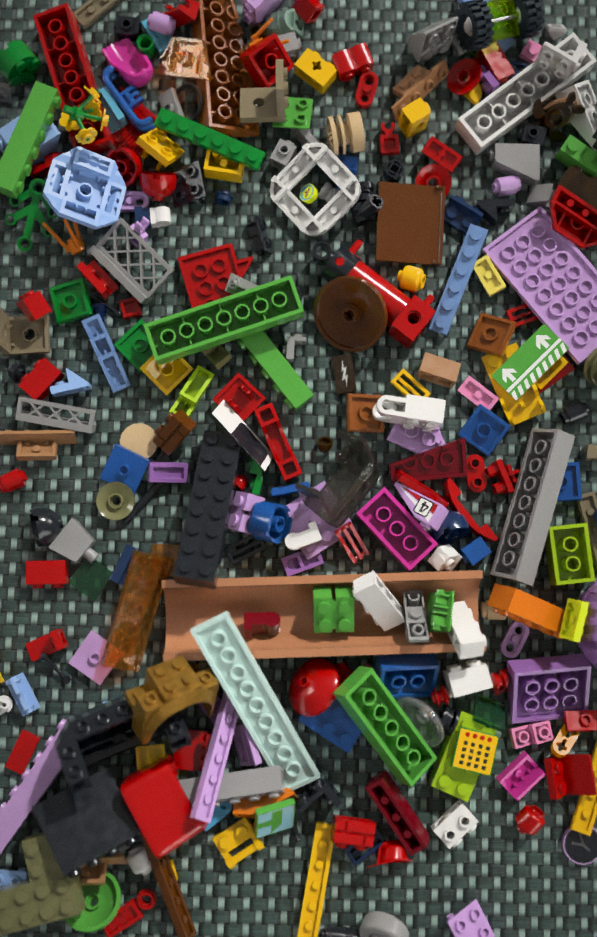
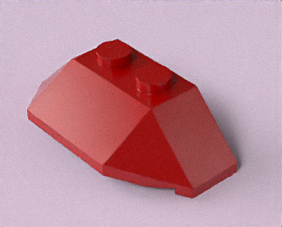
(573, 218)

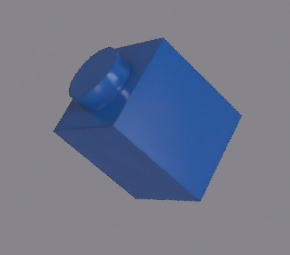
(474, 551)

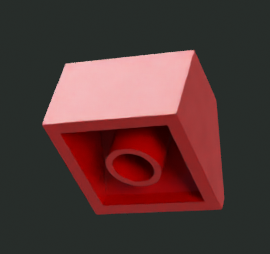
(261, 60)

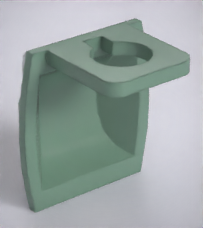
(284, 23)

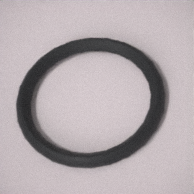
(199, 95)

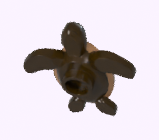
(556, 115)

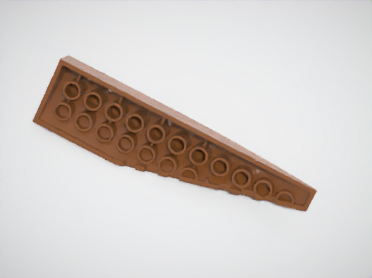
(219, 27)

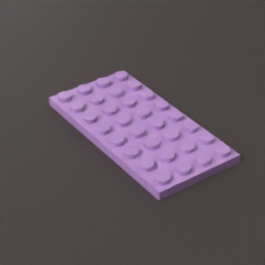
(550, 279)

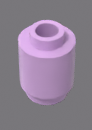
(161, 23)
(506, 185)

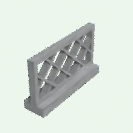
(120, 273)

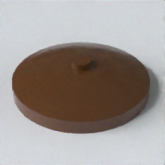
(350, 313)

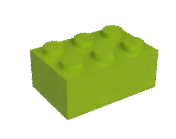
(569, 554)

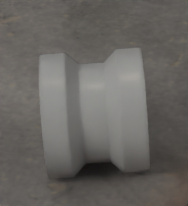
(327, 192)

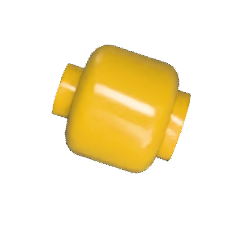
(411, 278)

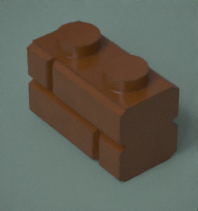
(174, 431)

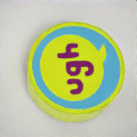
(308, 193)

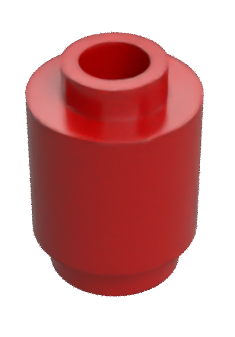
(13, 480)

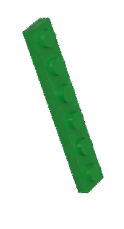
(209, 139)

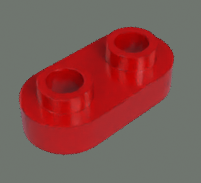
(366, 91)
(476, 473)

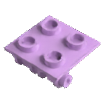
(470, 922)

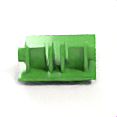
(297, 115)
(440, 611)

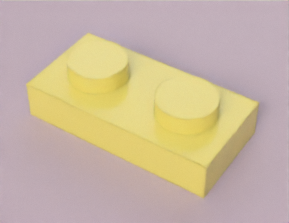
(488, 276)

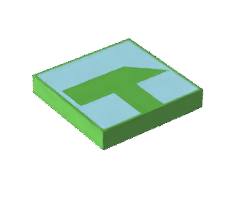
(274, 818)

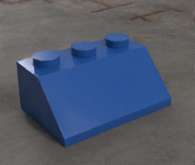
(408, 673)

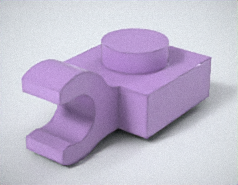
(140, 229)

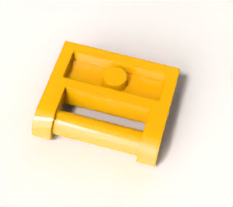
(233, 837)

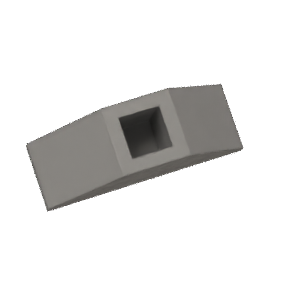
(415, 616)

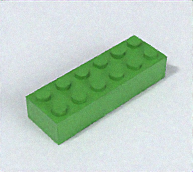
(385, 725)

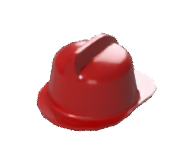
(391, 852)

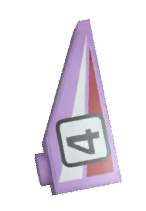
(427, 511)

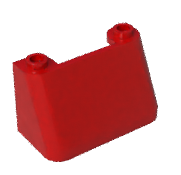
(161, 806)

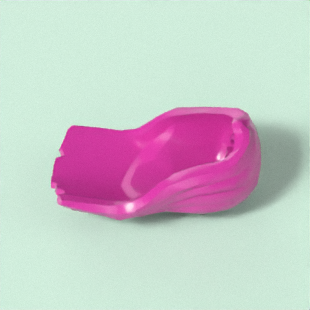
(131, 64)

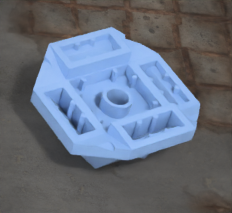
(90, 173)

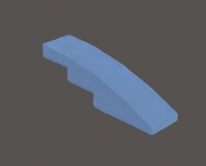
(106, 352)

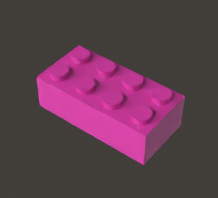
(396, 529)

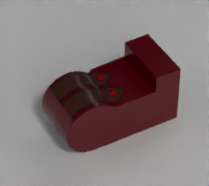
(261, 623)

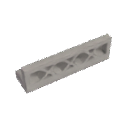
(55, 419)

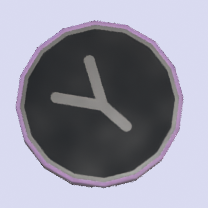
(580, 847)

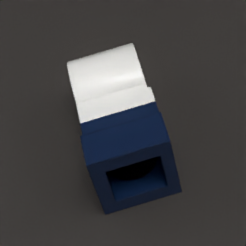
(157, 216)

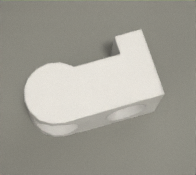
(296, 541)

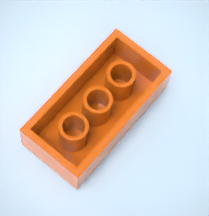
(526, 609)

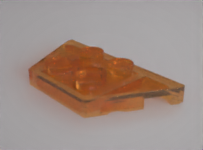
(185, 59)

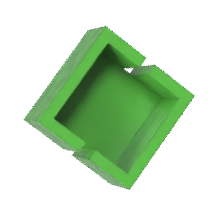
(333, 613)

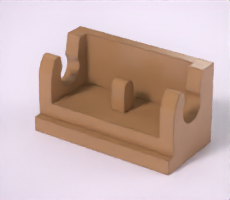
(438, 370)

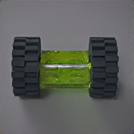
(497, 20)

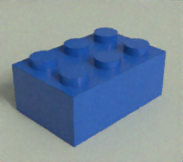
(334, 726)

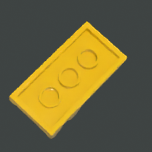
(519, 410)

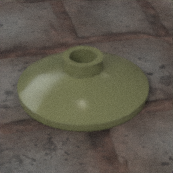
(106, 497)

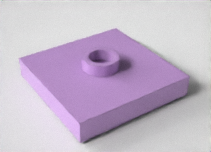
(89, 656)

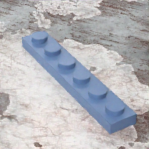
(458, 279)

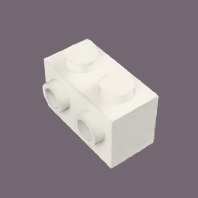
(454, 824)

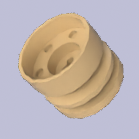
(347, 133)

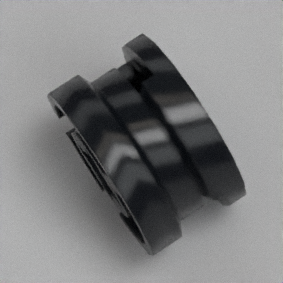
(449, 719)

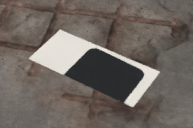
(243, 434)

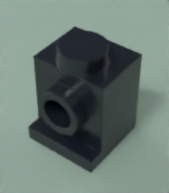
(128, 28)

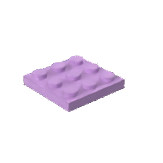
(302, 515)

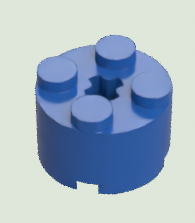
(269, 522)

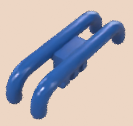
(127, 101)

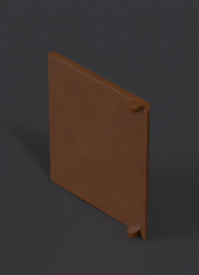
(410, 223)

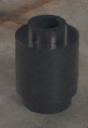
(574, 413)

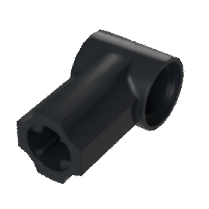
(365, 210)

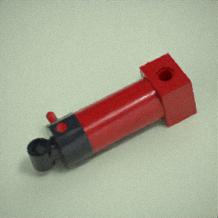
(399, 306)

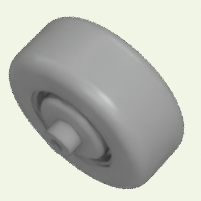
(382, 925)

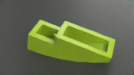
(193, 391)

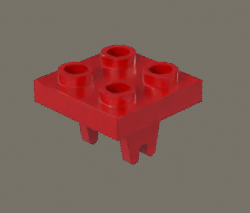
(240, 396)

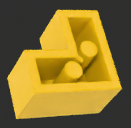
(222, 168)

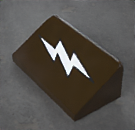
(344, 374)

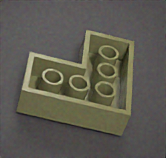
(41, 897)

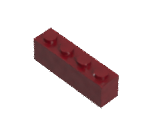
(398, 812)

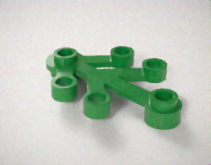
(32, 211)

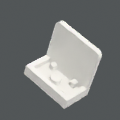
(560, 62)

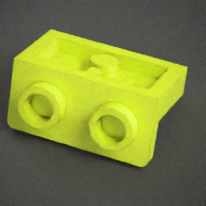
(574, 620)

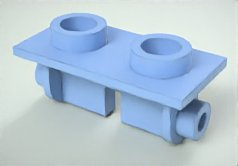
(22, 694)

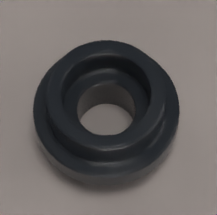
(17, 371)

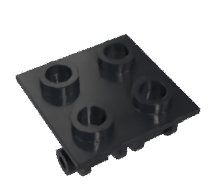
(189, 185)

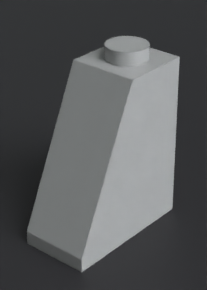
(517, 160)

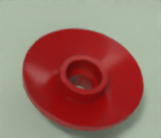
(459, 72)
(437, 173)

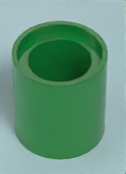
(144, 40)

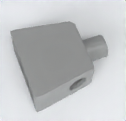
(75, 543)

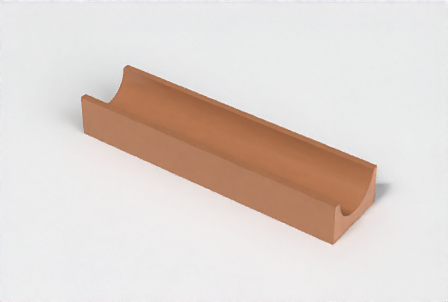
(293, 601)

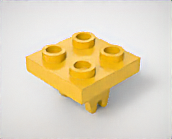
(160, 147)

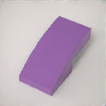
(297, 563)

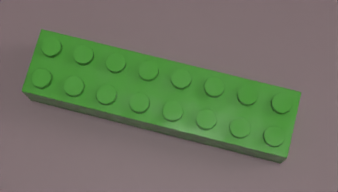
(224, 320)

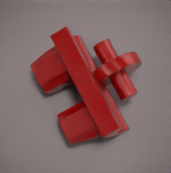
(505, 477)

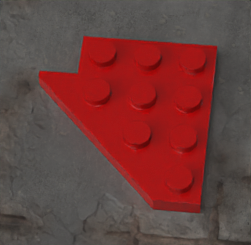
(209, 271)

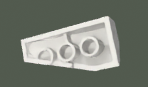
(586, 122)

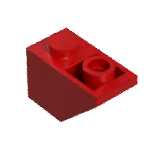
(33, 305)

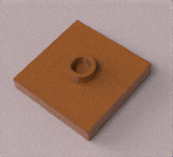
(491, 335)
(359, 414)

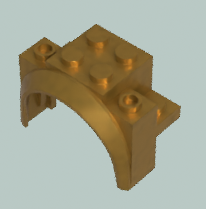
(166, 691)

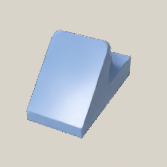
(75, 385)

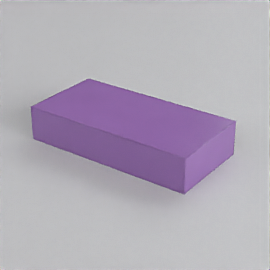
(168, 472)

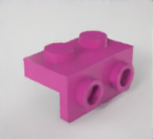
(520, 776)

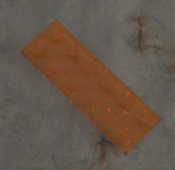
(135, 611)

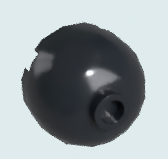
(45, 525)

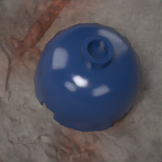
(452, 527)

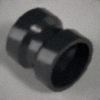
(391, 174)
(366, 190)

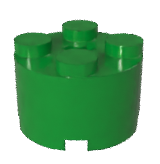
(18, 63)

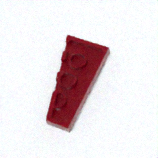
(436, 463)

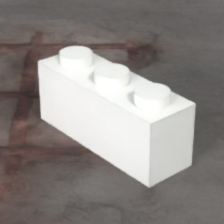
(378, 601)
(466, 632)

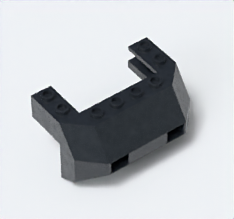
(104, 734)

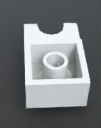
(410, 411)

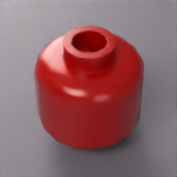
(530, 820)

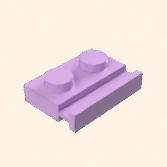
(246, 747)

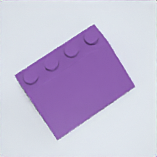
(547, 687)

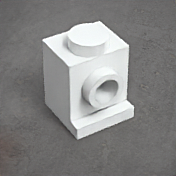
(445, 558)

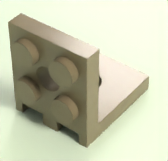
(272, 98)
(13, 335)

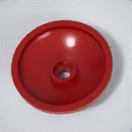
(313, 687)

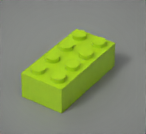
(450, 779)

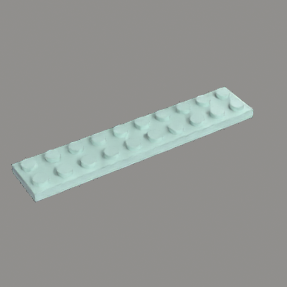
(254, 699)

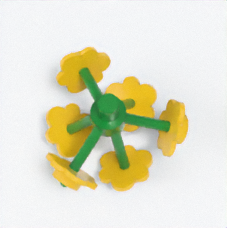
(73, 117)

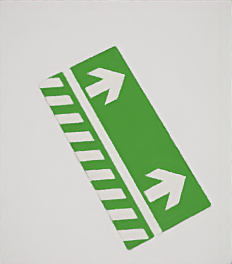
(530, 362)

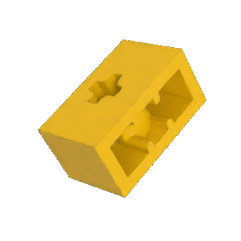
(315, 70)
(414, 118)

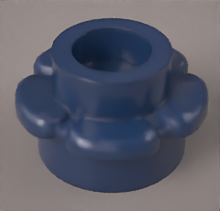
(223, 197)

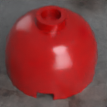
(128, 163)
(157, 184)

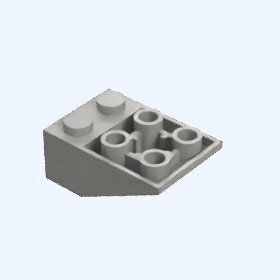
(432, 39)

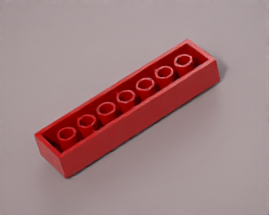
(70, 69)

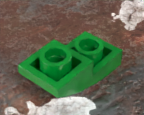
(255, 470)

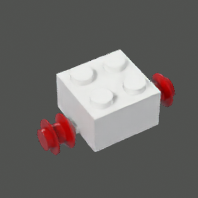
(466, 680)

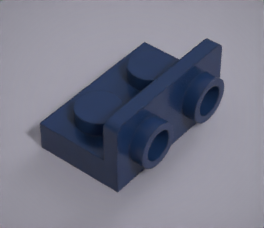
(460, 214)

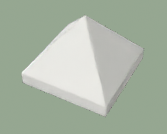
(556, 30)

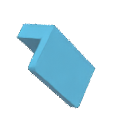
(116, 117)

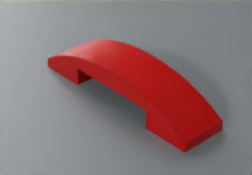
(451, 492)

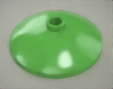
(98, 916)

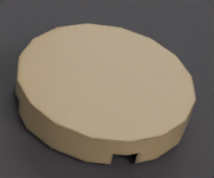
(139, 439)

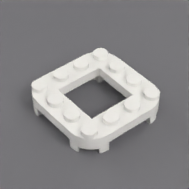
(291, 175)

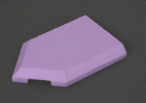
(415, 439)

